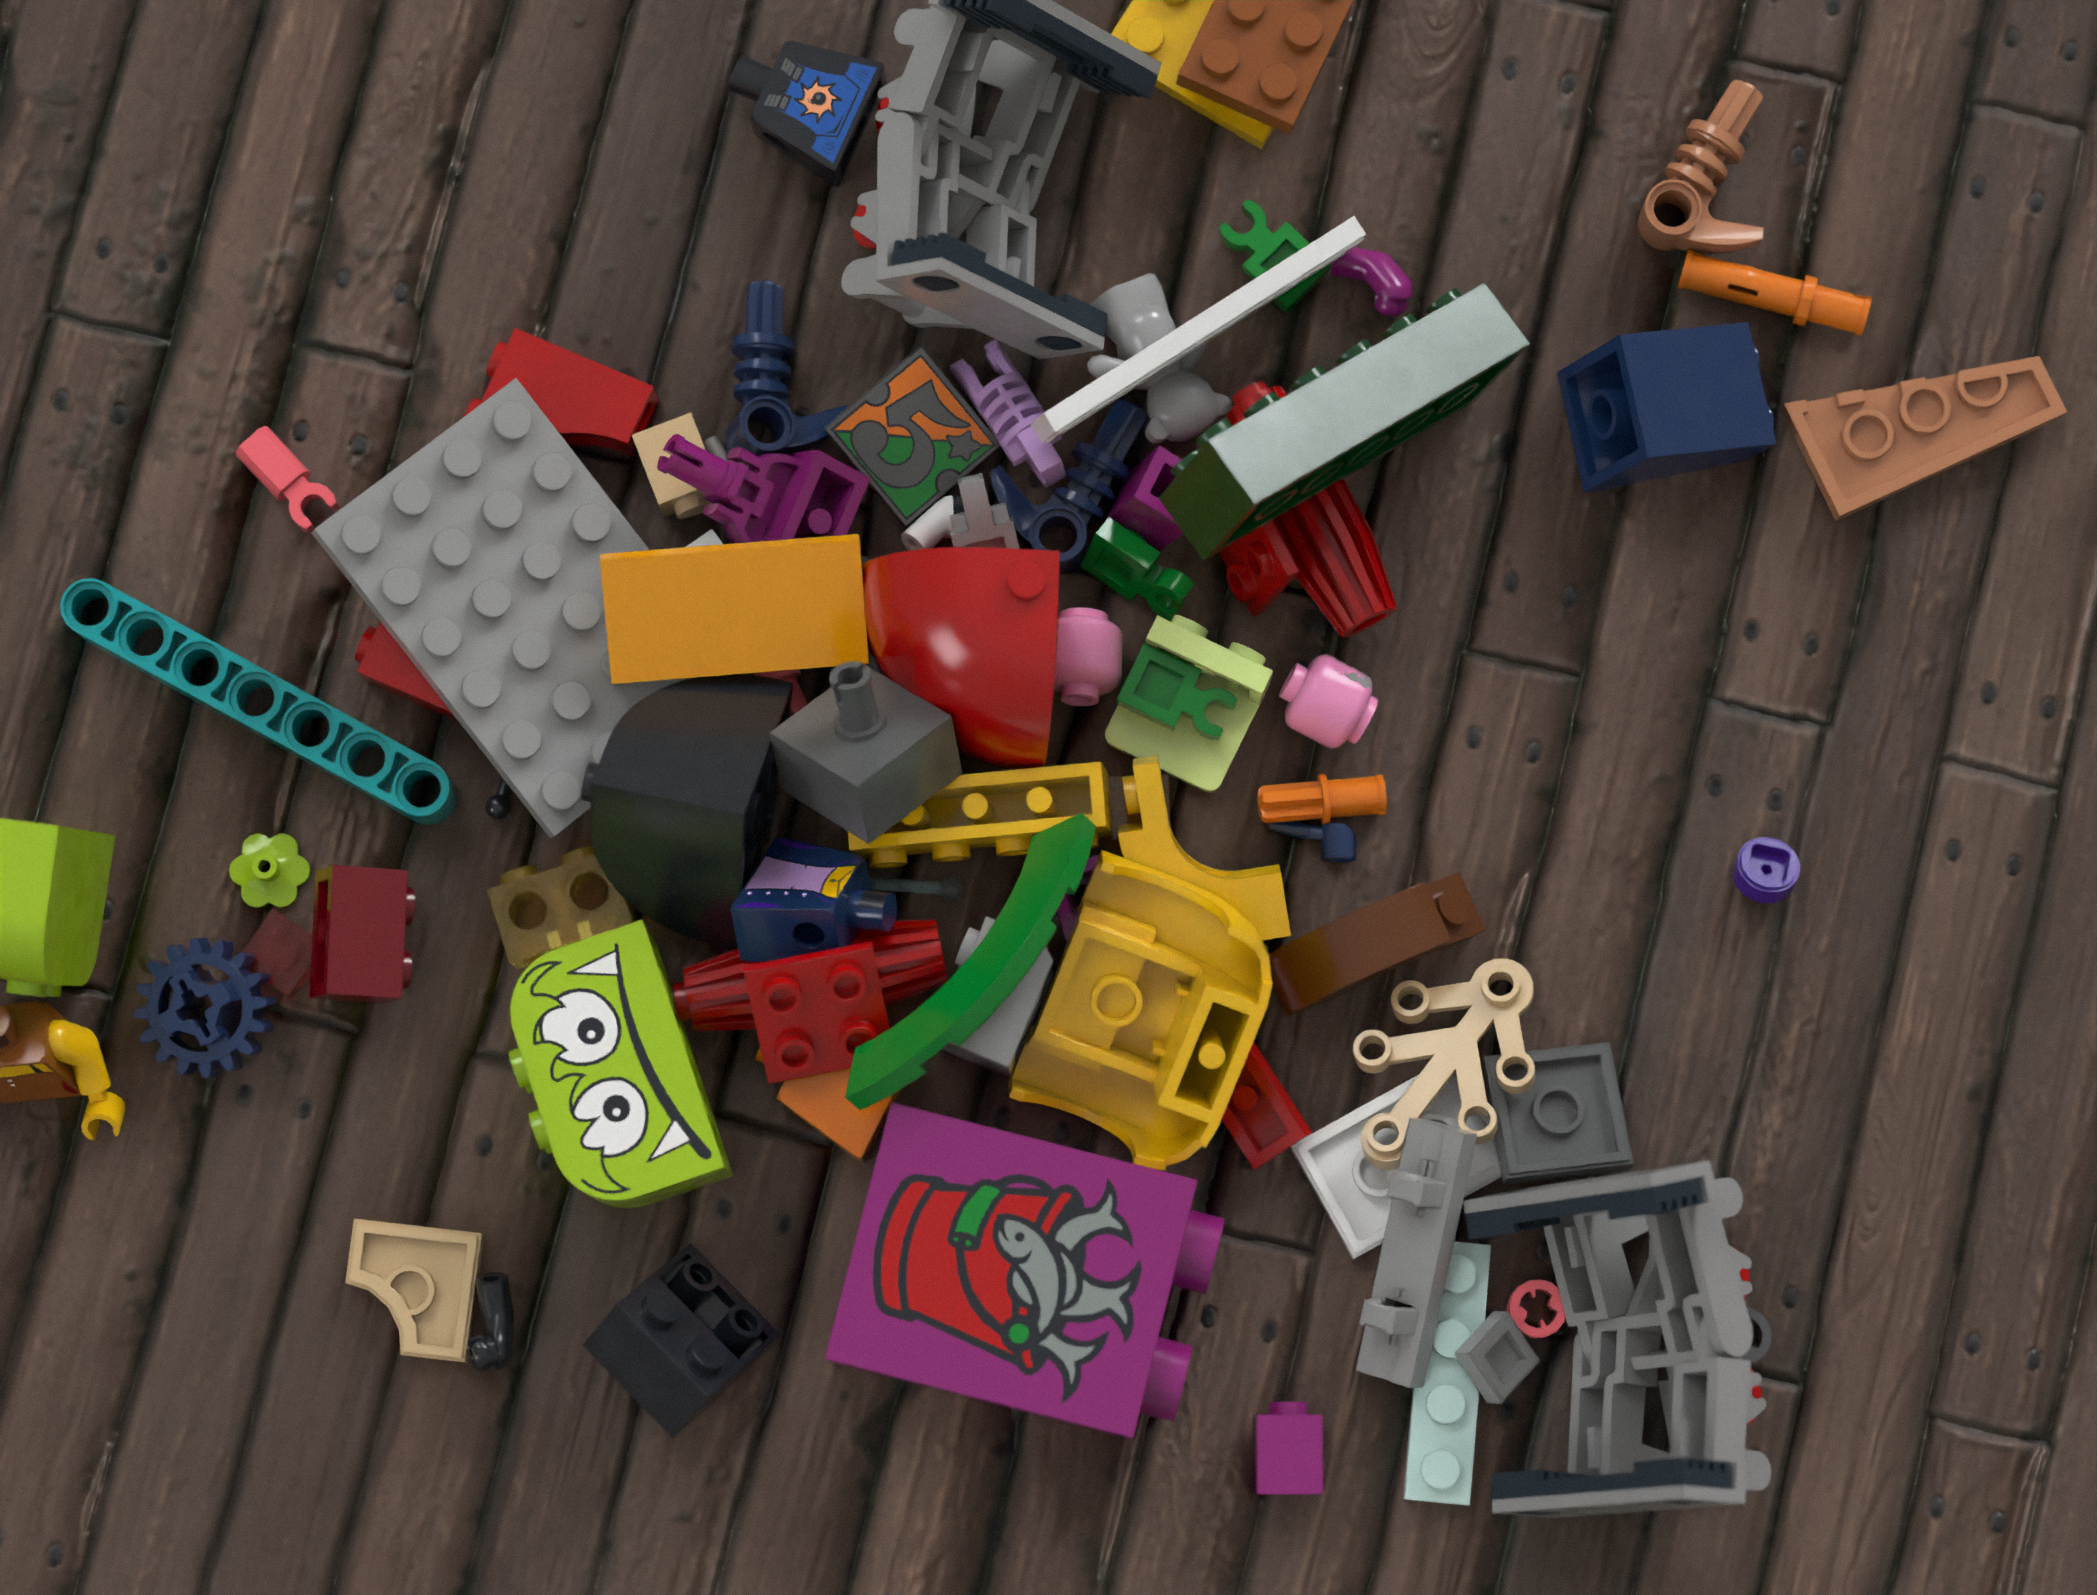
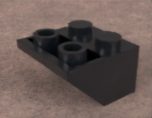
(680, 1339)

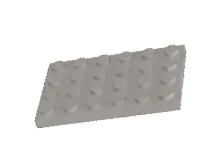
(494, 591)

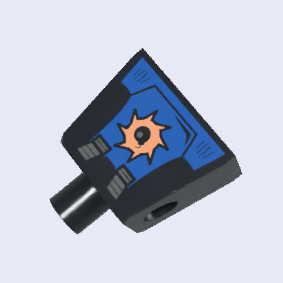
(811, 104)

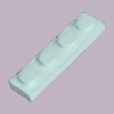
(1447, 1405)

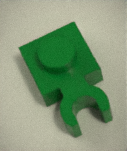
(1268, 251)
(1130, 568)
(1165, 689)

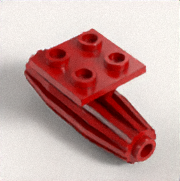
(1318, 543)
(814, 1004)

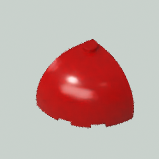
(973, 640)

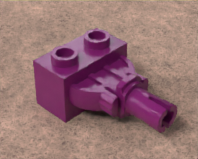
(769, 493)

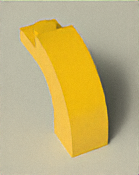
(1251, 892)

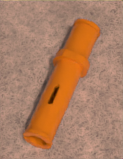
(1775, 293)

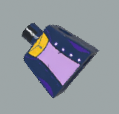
(807, 902)

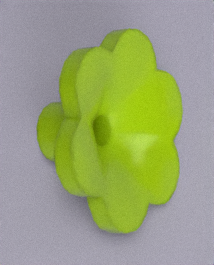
(282, 880)

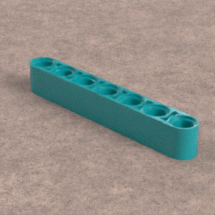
(235, 682)

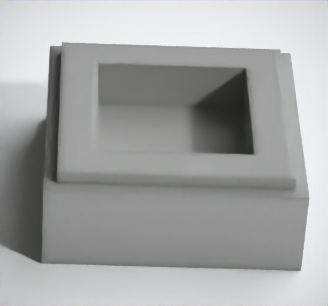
(1497, 1357)

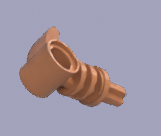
(1691, 180)

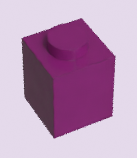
(1138, 500)
(1288, 1450)

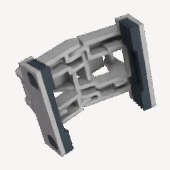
(929, 203)
(1688, 1293)

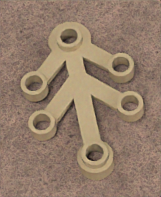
(1450, 1052)

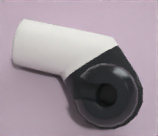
(933, 524)

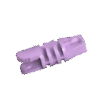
(1008, 411)

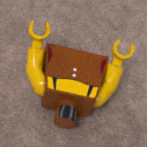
(55, 1059)

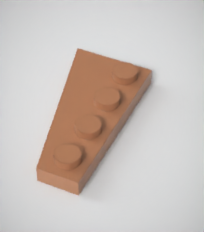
(1899, 435)

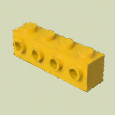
(996, 812)

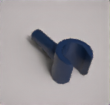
(1336, 839)

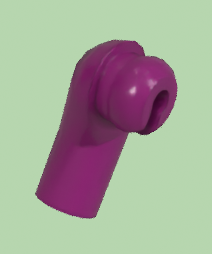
(1382, 275)

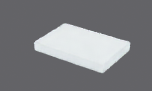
(1356, 1190)

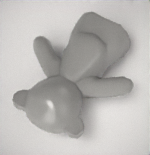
(1177, 399)

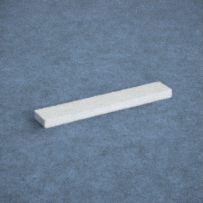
(1198, 331)

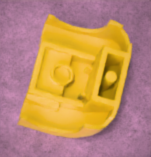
(1147, 1012)

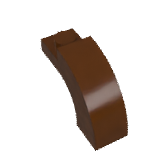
(1373, 942)

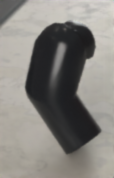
(497, 1320)

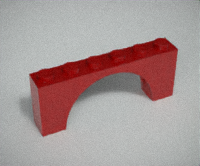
(585, 405)

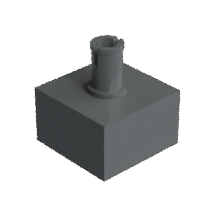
(865, 751)

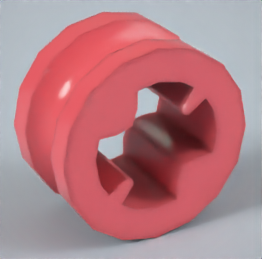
(1553, 1304)

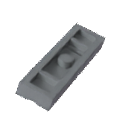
(1415, 1252)

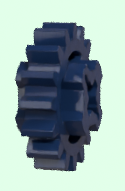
(219, 1028)

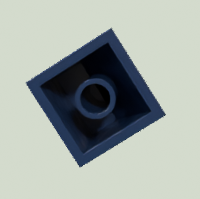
(1666, 404)

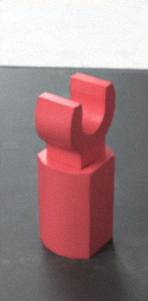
(283, 474)

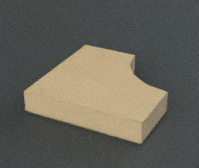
(423, 1280)

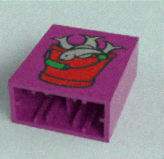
(1022, 1273)

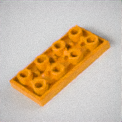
(734, 608)

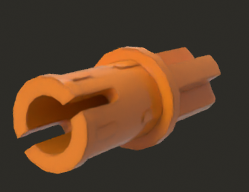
(1322, 799)

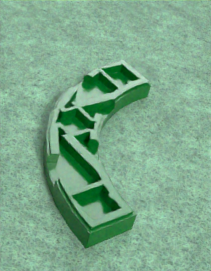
(988, 976)

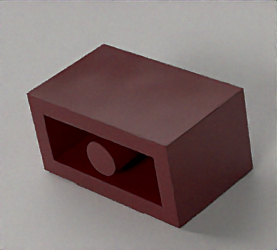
(360, 934)

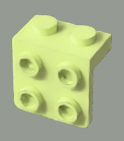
(1184, 751)

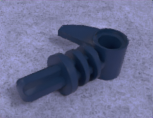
(762, 373)
(1087, 485)

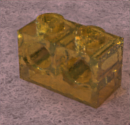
(564, 920)

